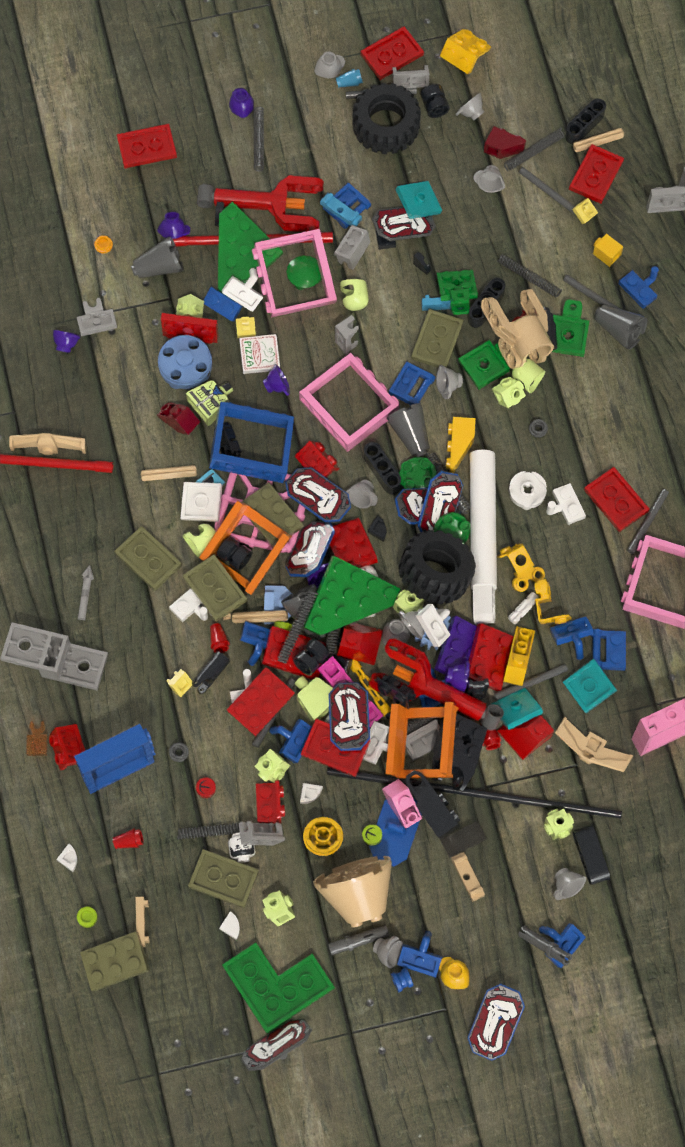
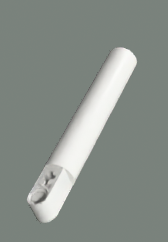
(483, 534)

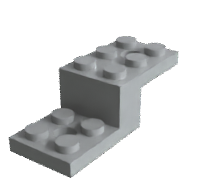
(667, 199)
(54, 656)

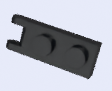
(477, 689)

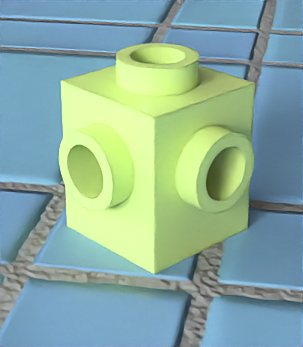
(190, 306)
(509, 392)
(408, 602)
(271, 766)
(556, 830)
(278, 908)

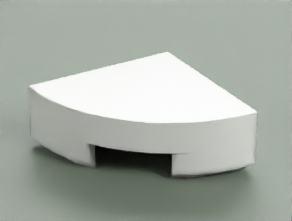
(310, 793)
(68, 858)
(231, 926)

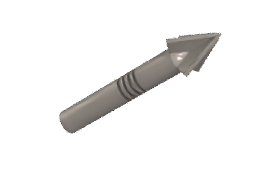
(88, 576)

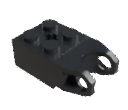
(466, 752)
(433, 807)

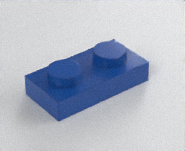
(222, 304)

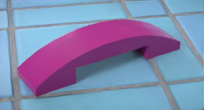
(335, 674)

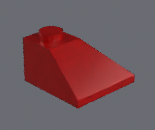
(360, 643)
(527, 736)

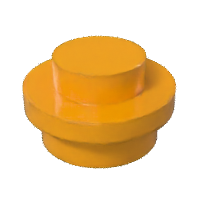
(103, 244)

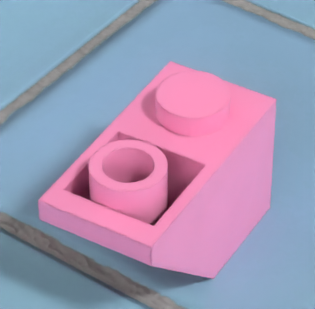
(402, 803)

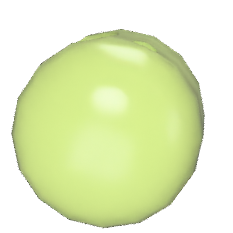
(356, 298)
(527, 373)
(200, 542)

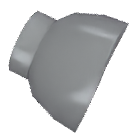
(329, 65)
(472, 108)
(489, 179)
(447, 381)
(362, 494)
(412, 623)
(395, 630)
(568, 883)
(388, 950)

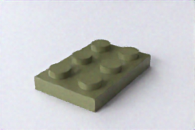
(437, 339)
(274, 508)
(148, 558)
(215, 588)
(223, 878)
(114, 961)

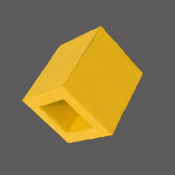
(607, 249)

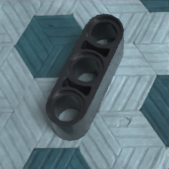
(588, 114)
(487, 292)
(378, 460)
(591, 855)

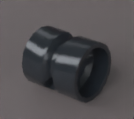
(435, 101)
(234, 553)
(310, 658)

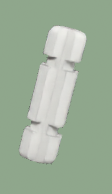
(523, 608)

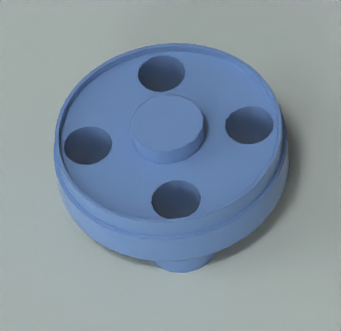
(185, 362)

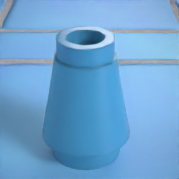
(349, 79)

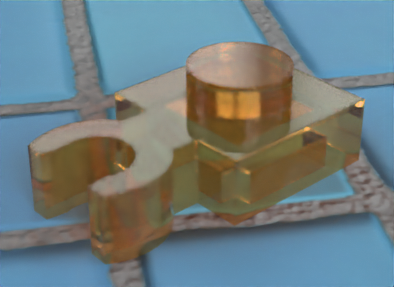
(37, 742)

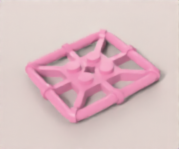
(253, 541)

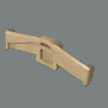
(47, 443)
(591, 748)

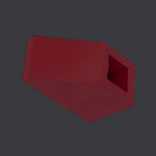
(503, 144)
(178, 417)

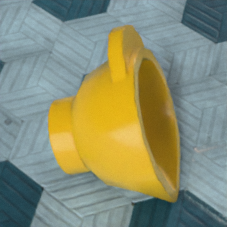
(454, 973)

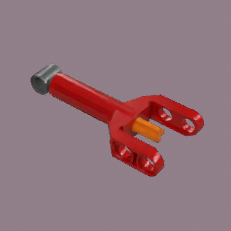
(275, 201)
(425, 684)

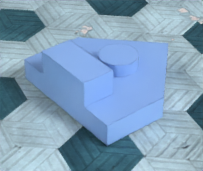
(273, 599)

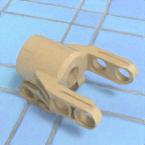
(523, 336)

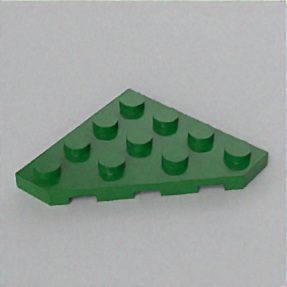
(236, 243)
(347, 596)

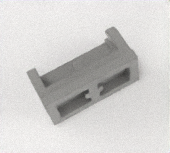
(411, 79)
(352, 246)
(344, 332)
(422, 740)
(260, 833)

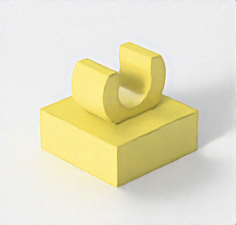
(585, 211)
(245, 327)
(180, 683)

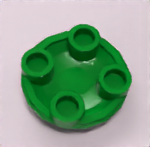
(303, 272)
(417, 473)
(454, 524)

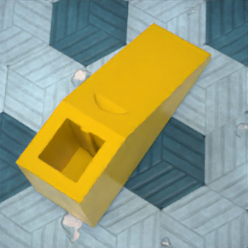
(462, 437)
(519, 656)

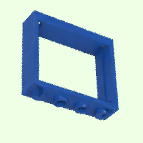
(245, 466)
(115, 758)

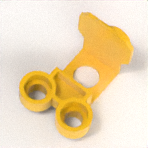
(522, 572)
(543, 590)

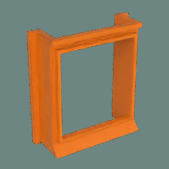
(226, 529)
(398, 734)

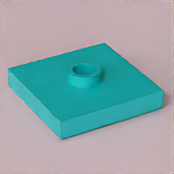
(418, 200)
(590, 686)
(518, 708)

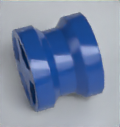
(402, 979)

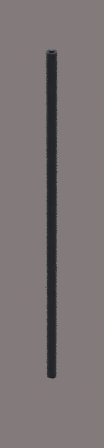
(487, 794)

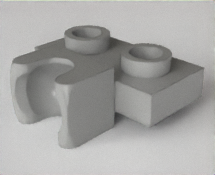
(96, 319)

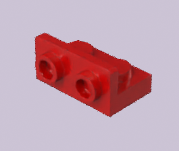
(315, 457)
(66, 744)
(268, 802)

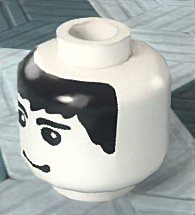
(238, 851)

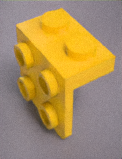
(464, 49)

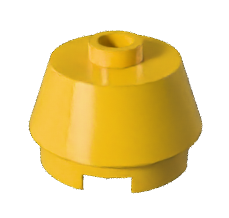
(323, 836)

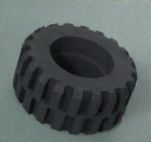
(392, 99)
(429, 583)

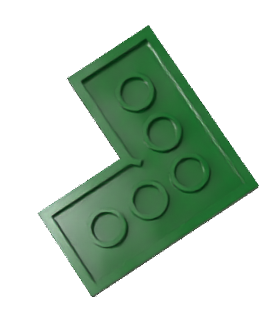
(276, 997)

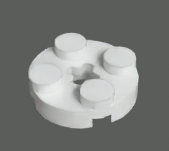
(523, 499)

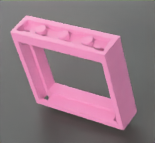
(313, 235)
(326, 419)
(644, 609)
(668, 726)

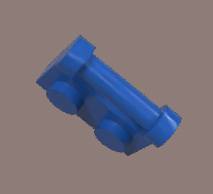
(348, 196)
(407, 380)
(615, 649)

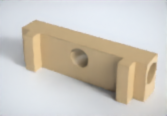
(464, 868)
(141, 903)

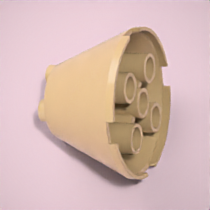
(358, 889)

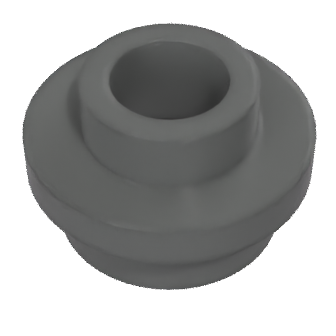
(538, 423)
(178, 746)

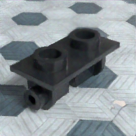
(226, 445)
(389, 686)

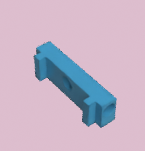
(347, 214)
(435, 304)

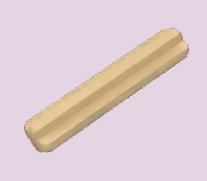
(598, 139)
(168, 473)
(260, 616)

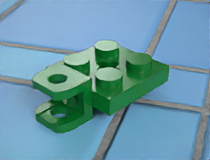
(457, 295)
(571, 322)
(488, 354)

